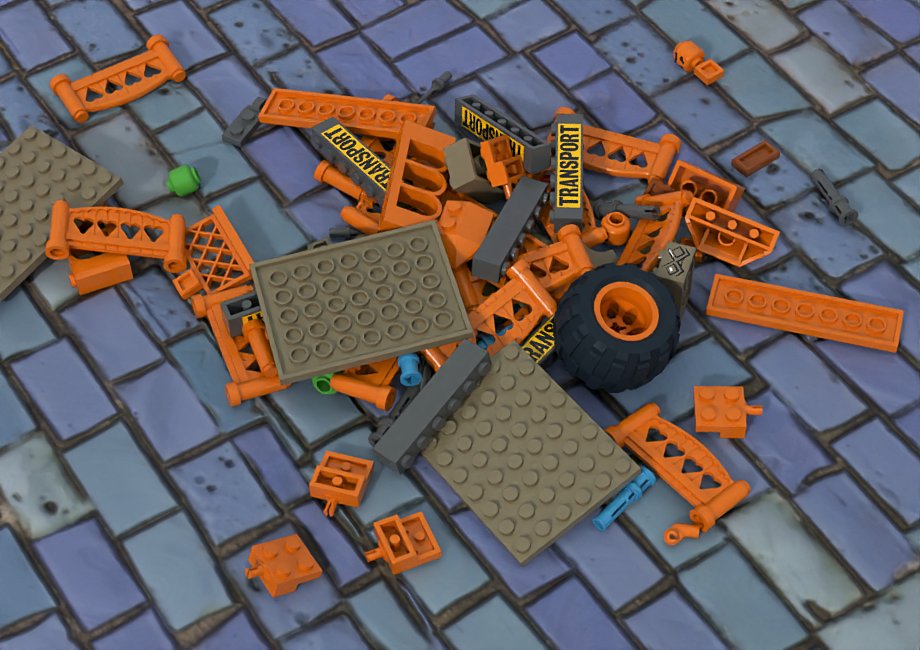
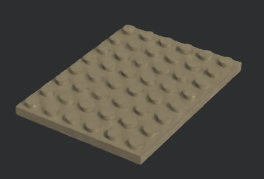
(32, 178)
(359, 302)
(526, 456)

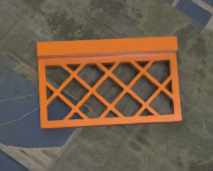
(231, 241)

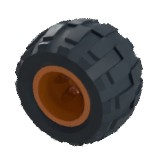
(606, 350)

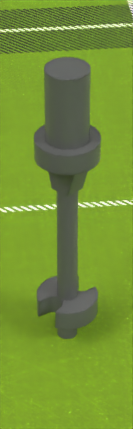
(437, 84)
(343, 232)

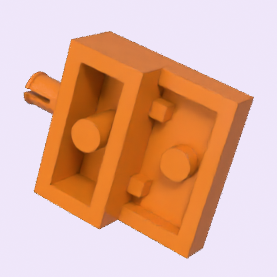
(501, 164)
(722, 410)
(340, 480)
(404, 542)
(282, 564)

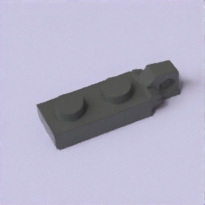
(245, 124)

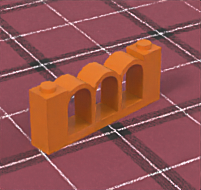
(424, 145)
(99, 270)

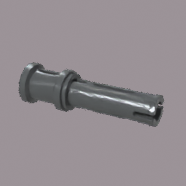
(837, 203)
(602, 208)
(386, 422)

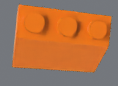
(705, 185)

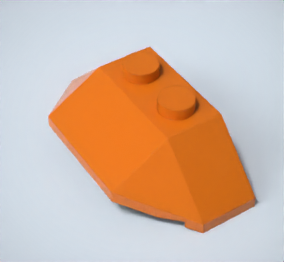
(463, 230)
(728, 234)

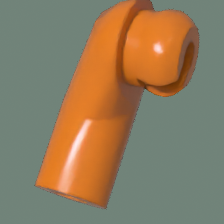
(680, 531)

